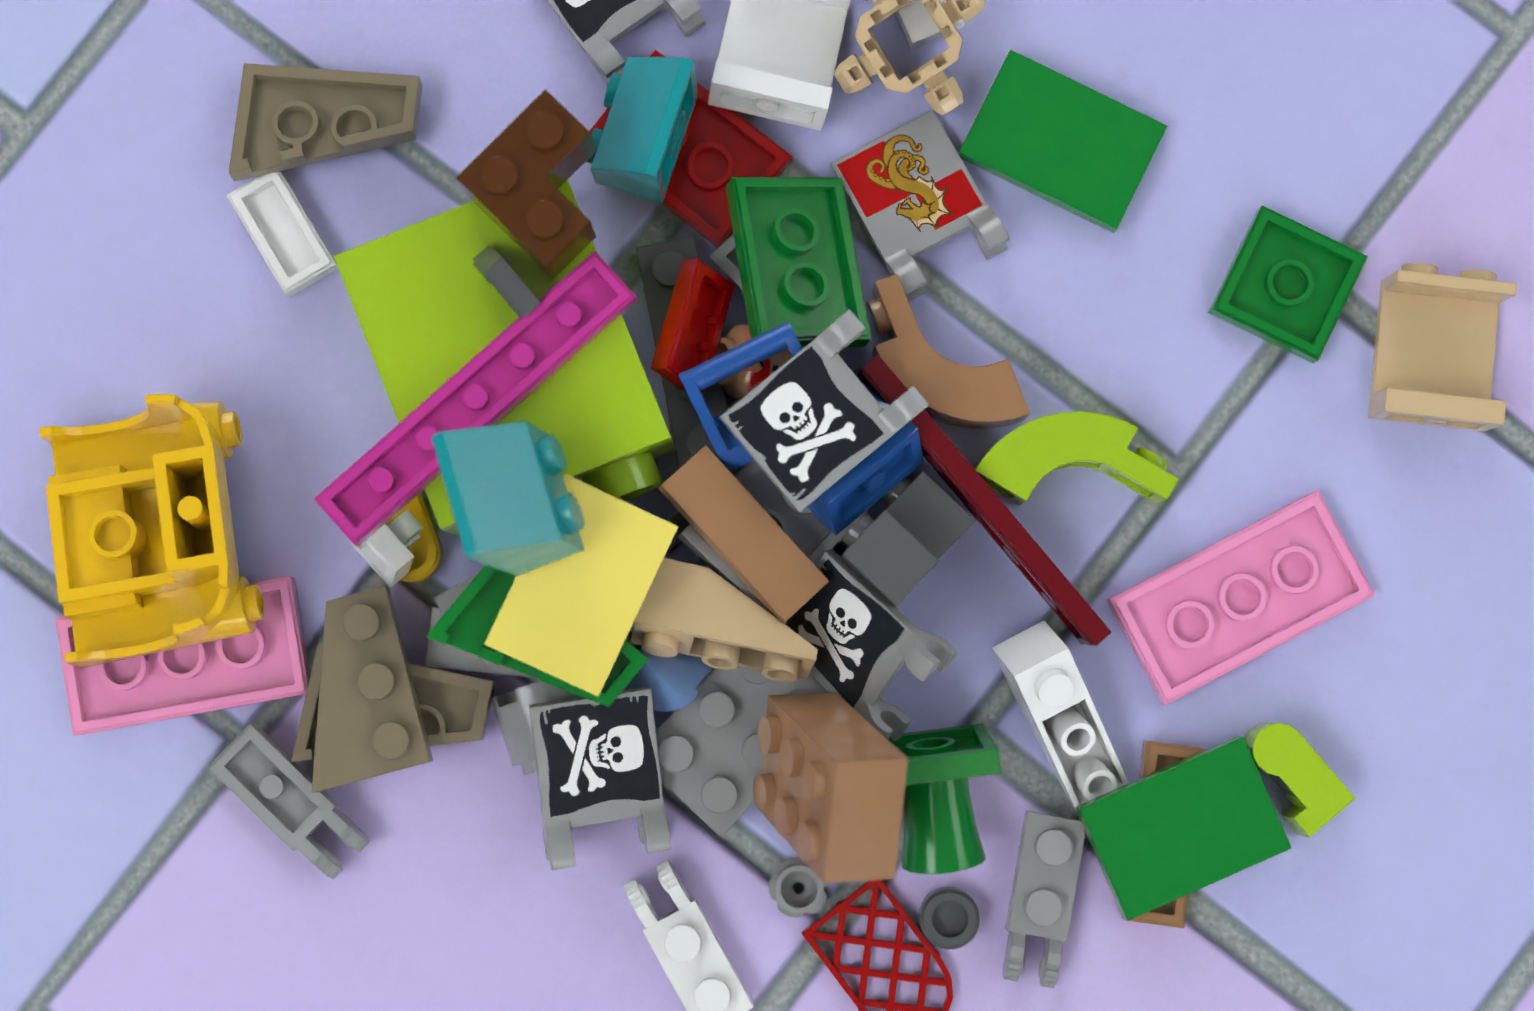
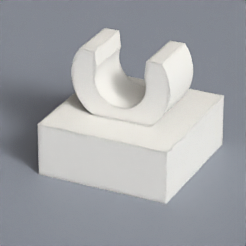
(388, 548)

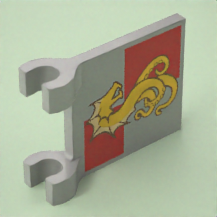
(915, 197)

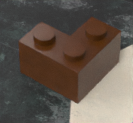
(520, 179)

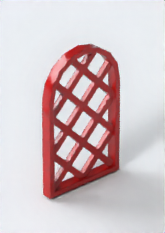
(843, 907)

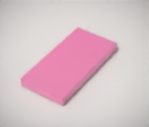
(1240, 597)
(196, 677)

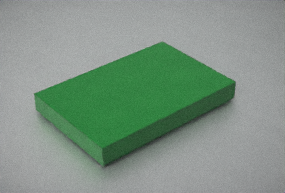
(1062, 141)
(796, 254)
(1183, 827)

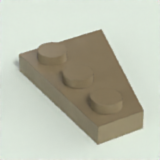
(318, 115)
(366, 694)
(450, 703)

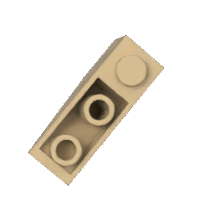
(708, 618)

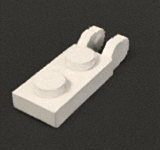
(689, 948)

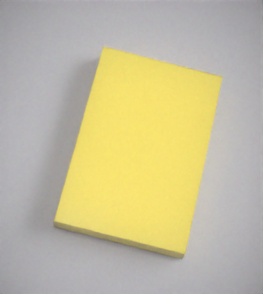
(581, 607)

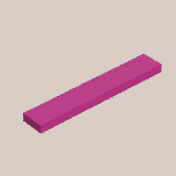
(476, 397)

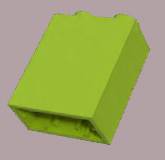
(434, 312)

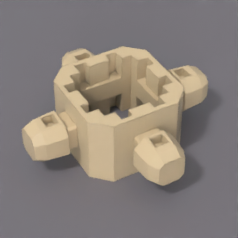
(942, 92)

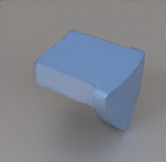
(671, 679)

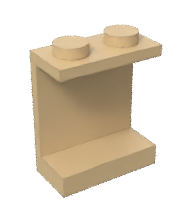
(1437, 348)

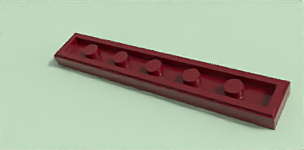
(992, 514)

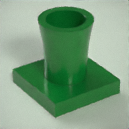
(937, 798)

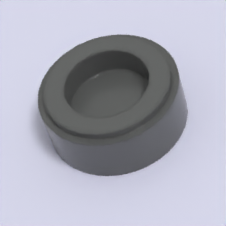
(949, 917)

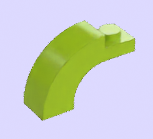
(1073, 440)

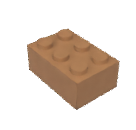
(831, 786)

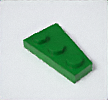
(471, 620)

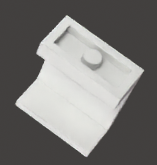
(779, 59)

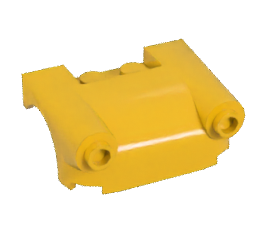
(148, 532)

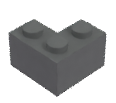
(906, 537)

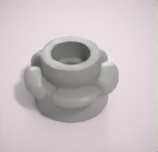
(793, 903)

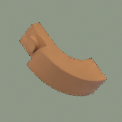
(955, 392)

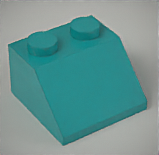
(644, 125)
(509, 495)

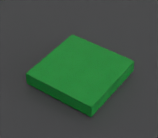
(1287, 284)

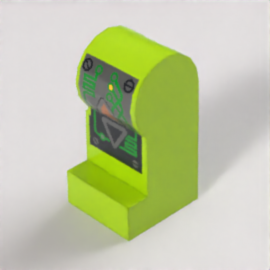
(1300, 775)

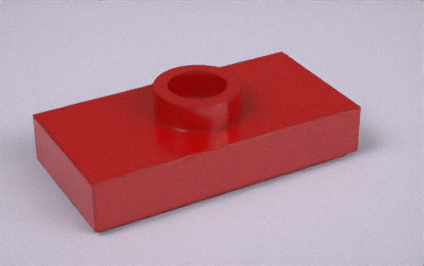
(692, 320)

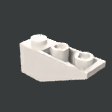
(1060, 713)

